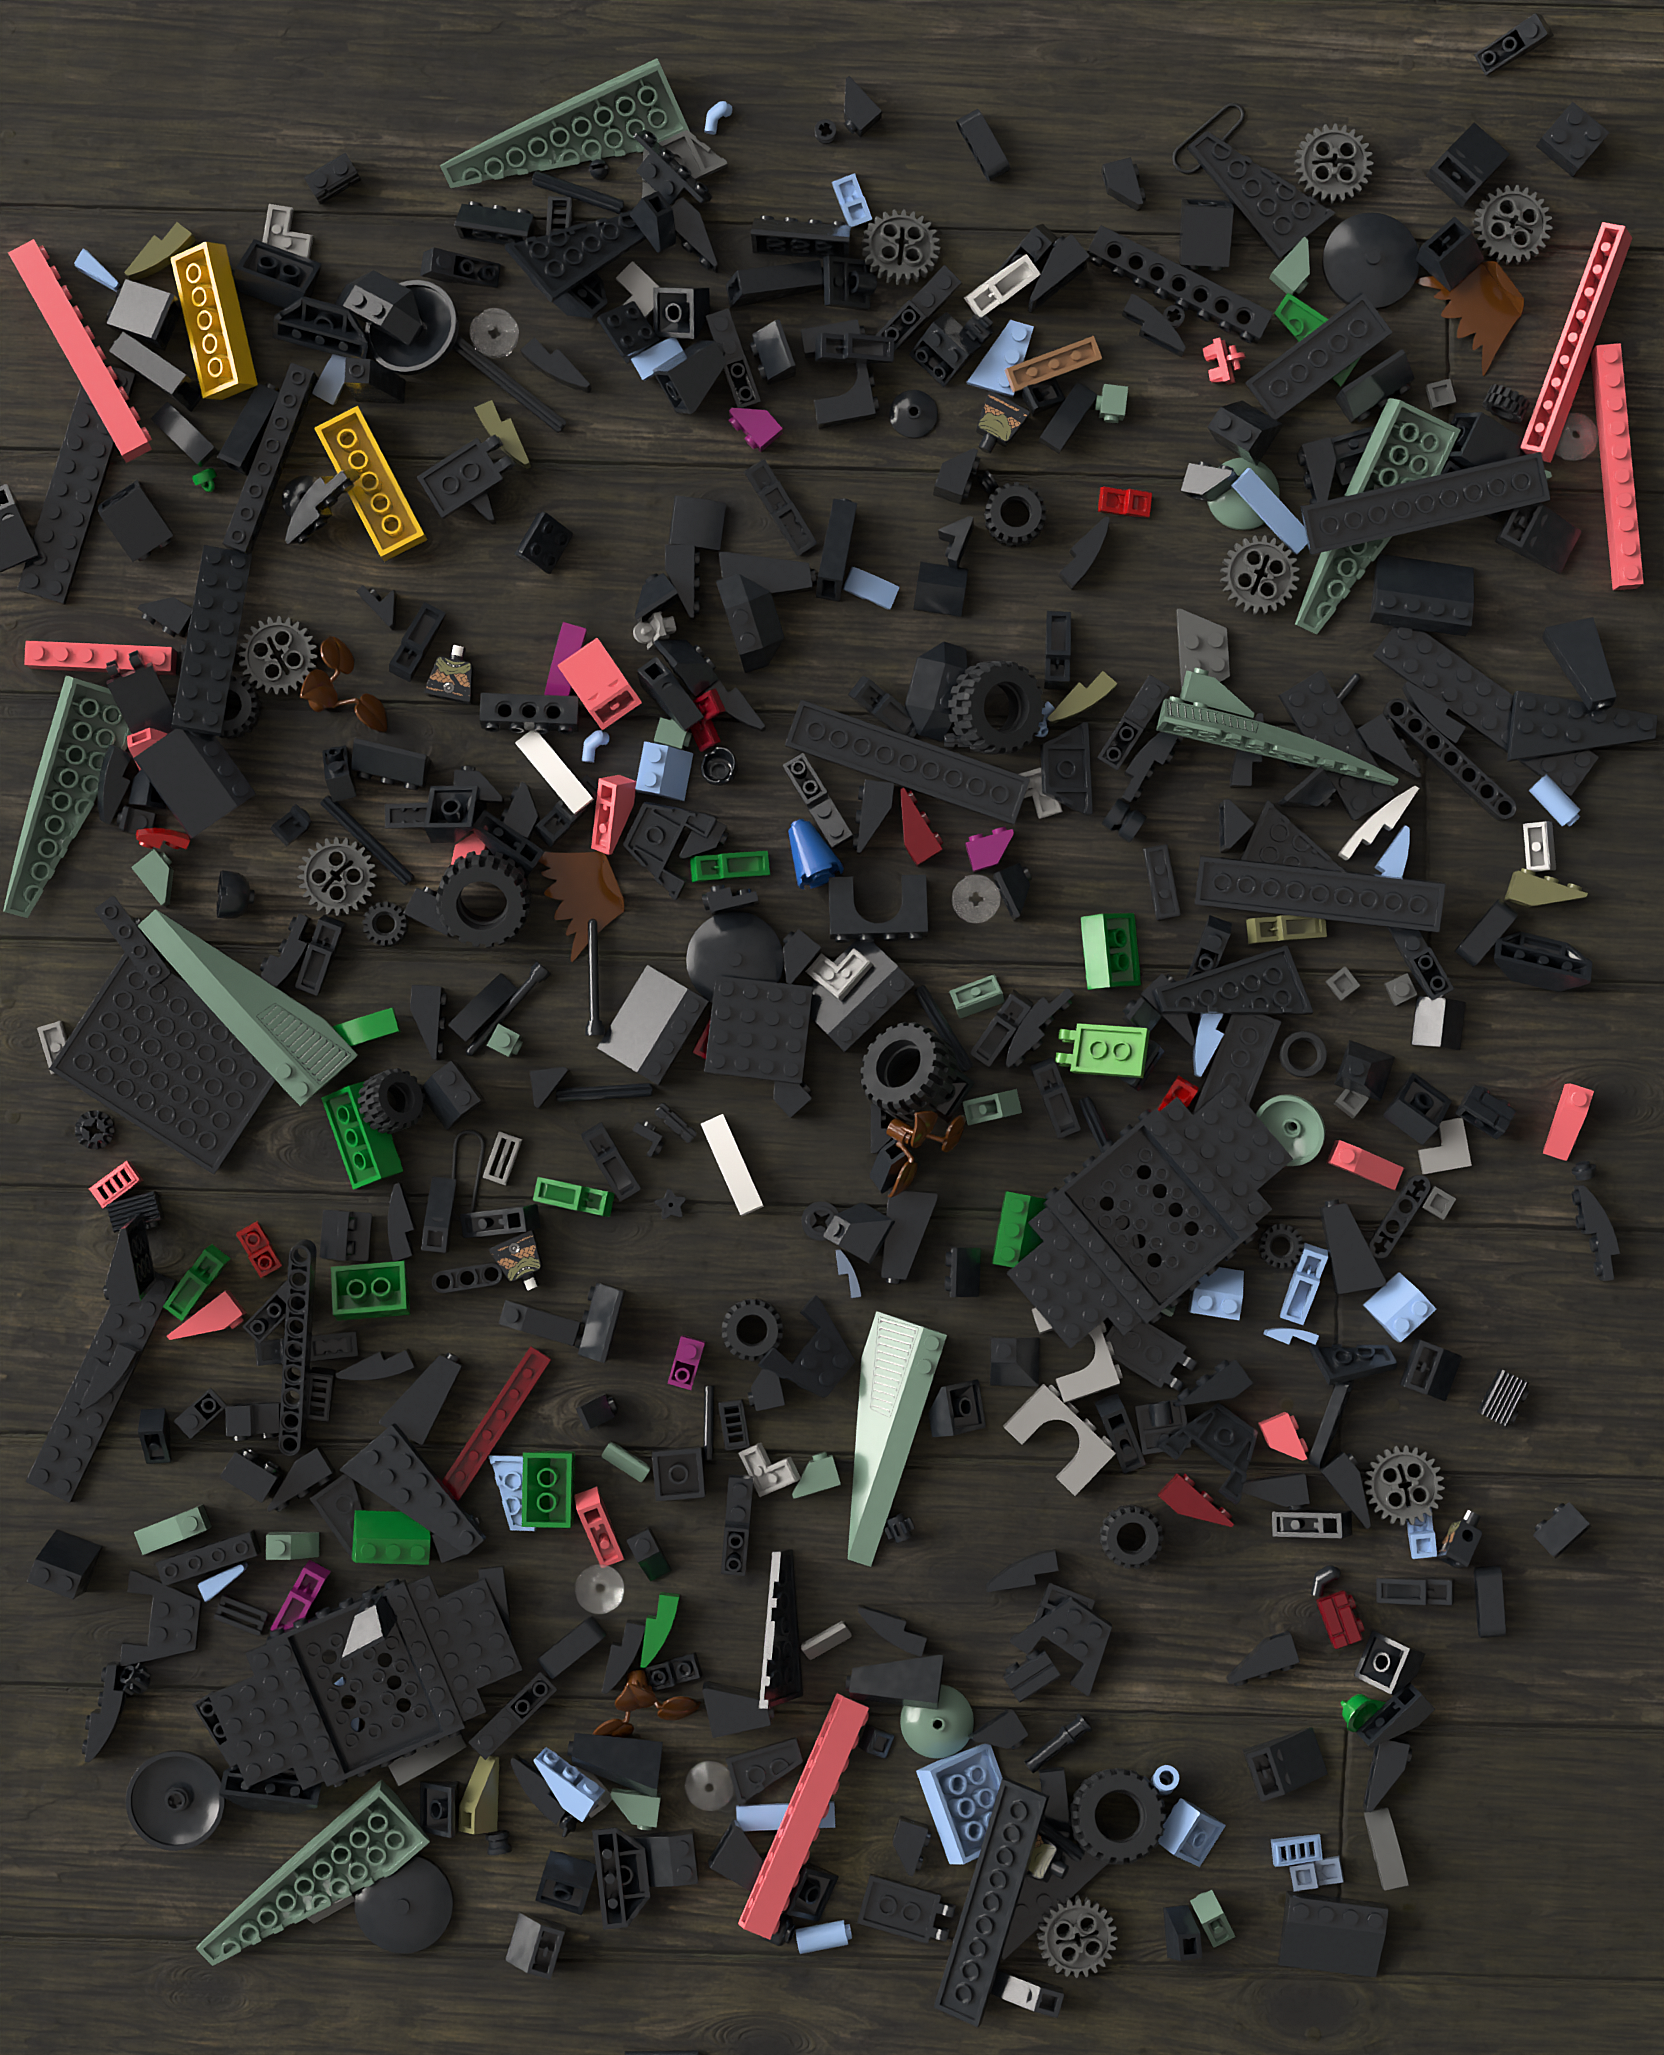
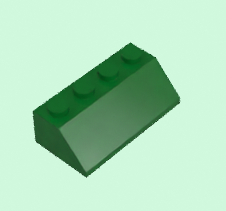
(365, 1151)

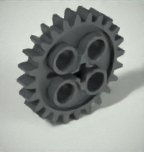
(1333, 185)
(1519, 204)
(923, 249)
(1279, 583)
(297, 645)
(321, 861)
(1381, 1489)
(1081, 1958)

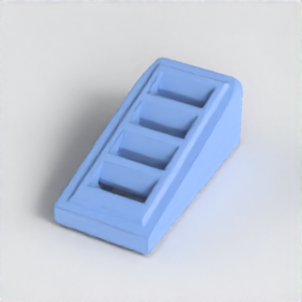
(91, 267)
(214, 1584)
(1276, 1845)

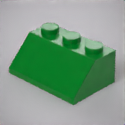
(1110, 950)
(1014, 1235)
(370, 1290)
(548, 1489)
(389, 1538)

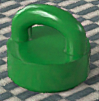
(203, 476)

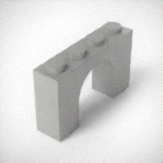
(1097, 1376)
(1092, 1451)

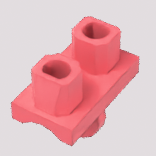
(1219, 351)

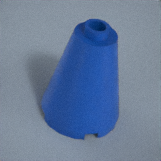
(811, 855)

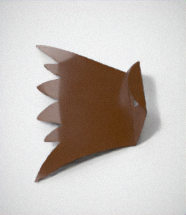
(1486, 304)
(587, 892)

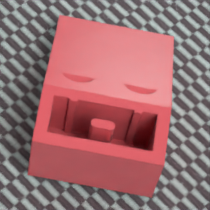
(599, 683)

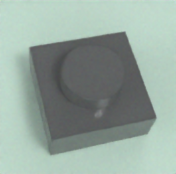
(1440, 394)
(1342, 983)
(1400, 989)
(1351, 1102)
(1438, 1202)

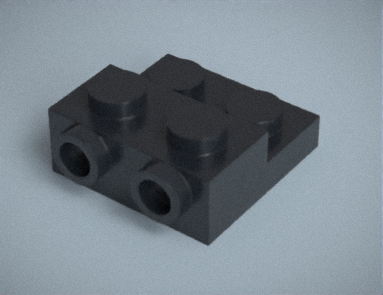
(721, 899)

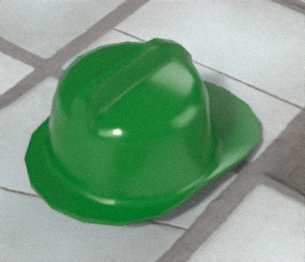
(1359, 1710)

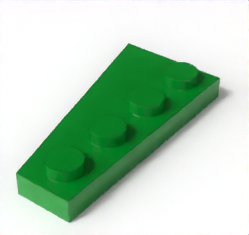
(1303, 320)

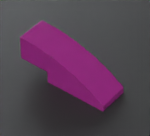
(569, 642)
(302, 1595)

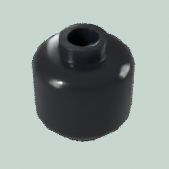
(785, 1931)

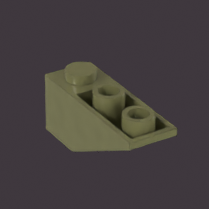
(1533, 891)
(480, 1801)

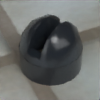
(600, 173)

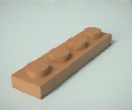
(1053, 364)

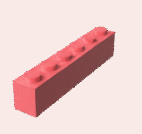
(95, 656)

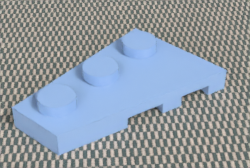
(1006, 352)
(509, 1479)

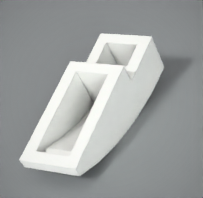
(1002, 286)

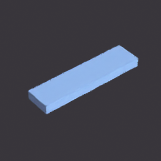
(1271, 510)
(769, 1816)

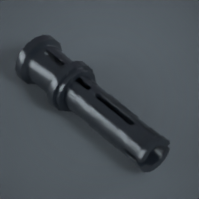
(1066, 1737)

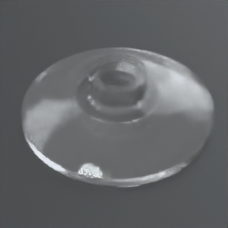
(1580, 448)
(597, 1601)
(706, 1773)

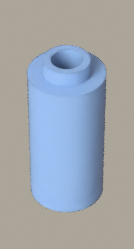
(1555, 801)
(1168, 1773)
(823, 1936)

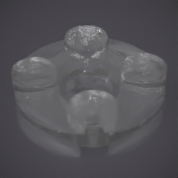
(486, 322)
(985, 889)

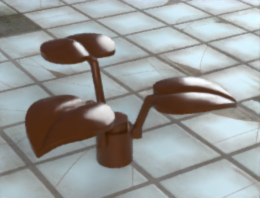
(321, 692)
(915, 1136)
(640, 1695)

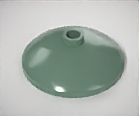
(1231, 508)
(1302, 1142)
(940, 1742)

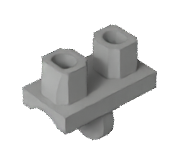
(654, 629)

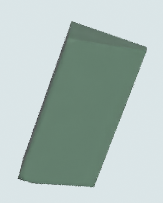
(977, 996)
(626, 1461)

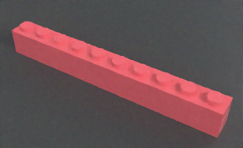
(1577, 340)
(80, 351)
(1616, 467)
(803, 1816)

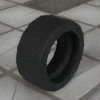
(1321, 1054)

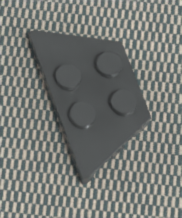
(690, 153)
(1202, 646)

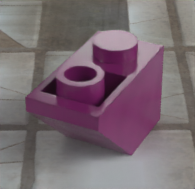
(758, 426)
(987, 851)
(686, 1362)

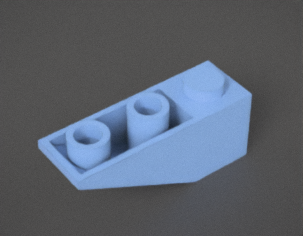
(571, 1788)

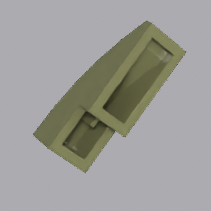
(158, 252)
(505, 431)
(1082, 699)
(1284, 928)

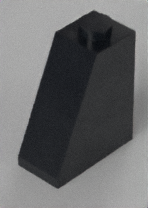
(737, 1857)

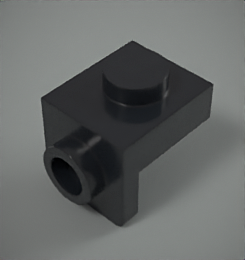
(292, 825)
(648, 1131)

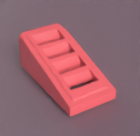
(132, 1173)

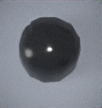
(719, 766)

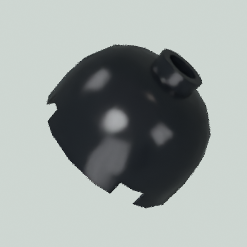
(233, 895)

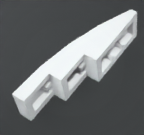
(554, 771)
(1385, 818)
(732, 1165)

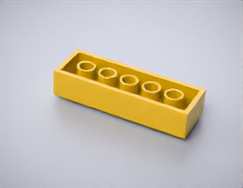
(214, 321)
(376, 492)

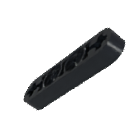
(1402, 1218)
(1330, 1423)

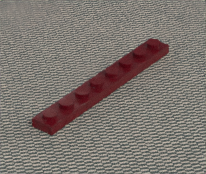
(495, 1422)

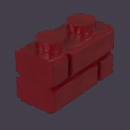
(1340, 1619)

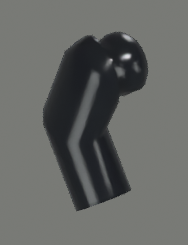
(1323, 1577)

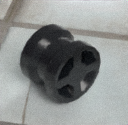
(498, 1842)

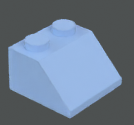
(664, 771)
(1218, 1294)
(1399, 1307)
(1190, 1832)

